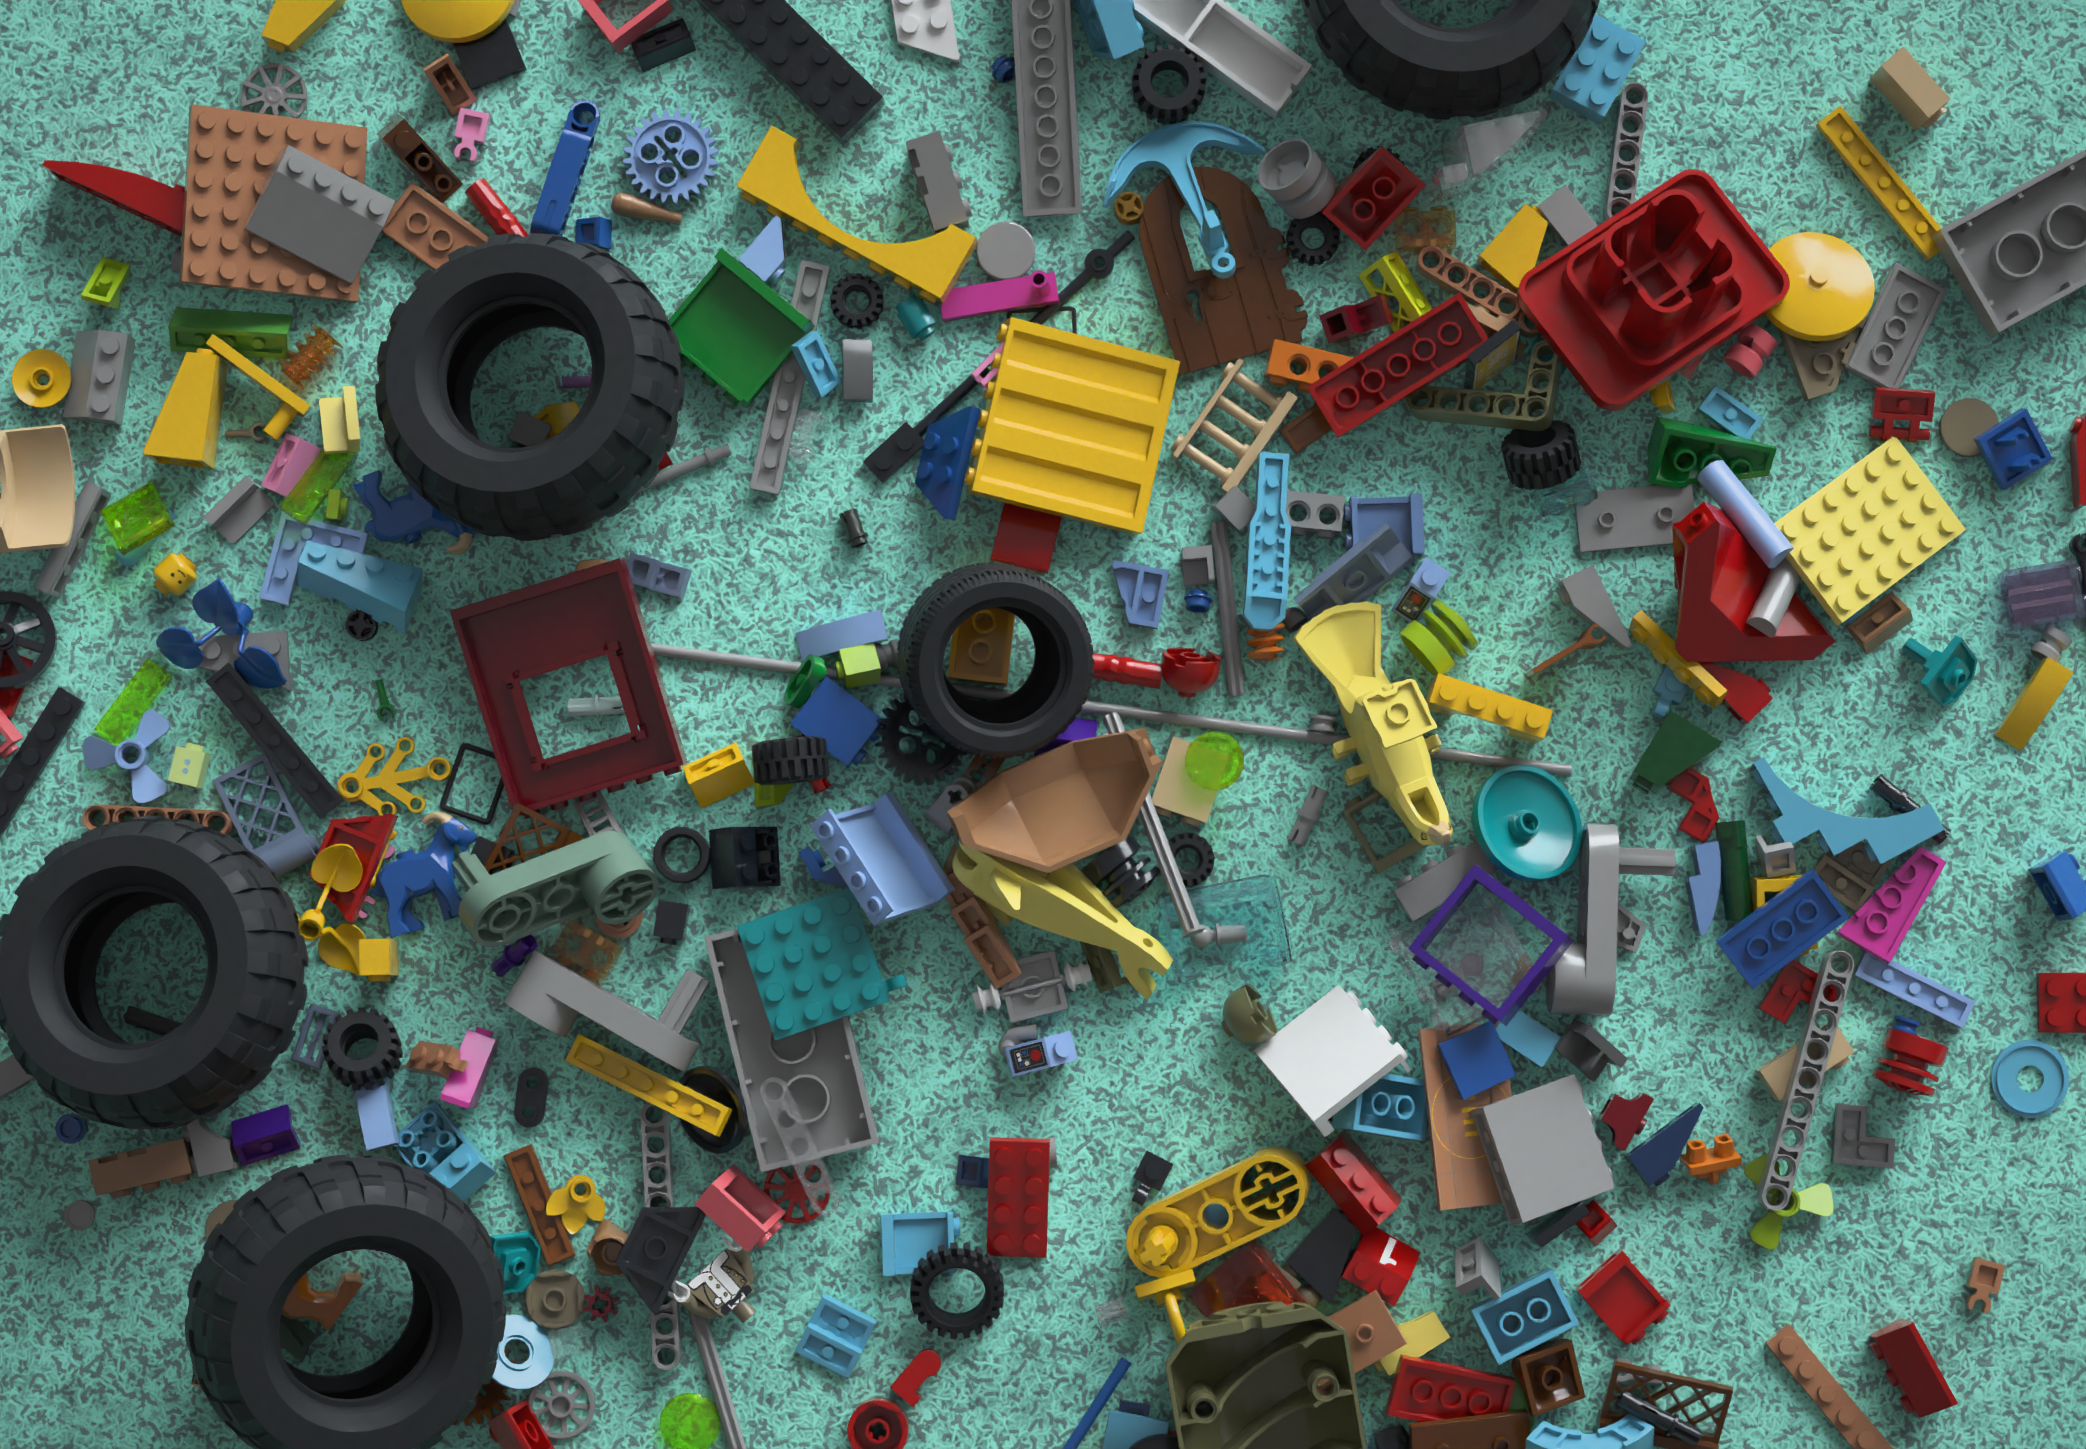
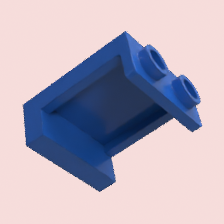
(839, 720)

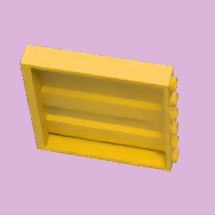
(1072, 426)

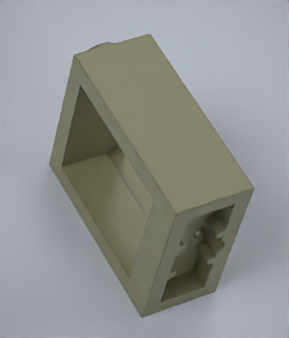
(1387, 861)

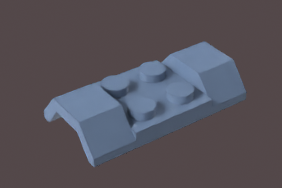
(1356, 573)

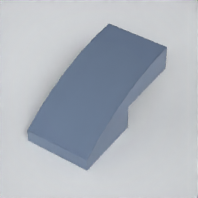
(658, 576)

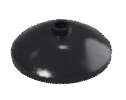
(722, 1089)

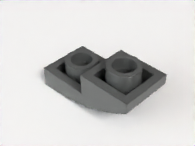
(857, 370)

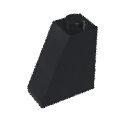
(1324, 1252)

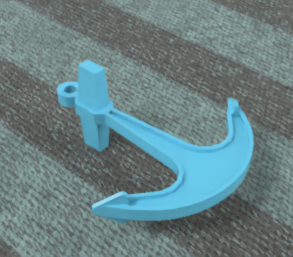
(1172, 150)

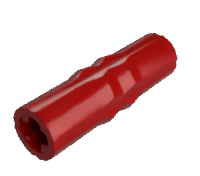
(493, 209)
(1127, 671)

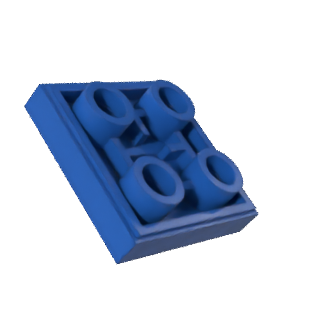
(1476, 1060)

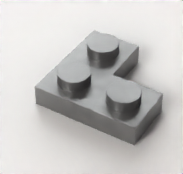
(1852, 1146)

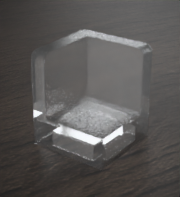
(569, 1341)

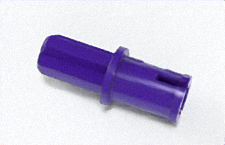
(514, 955)

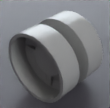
(1297, 178)

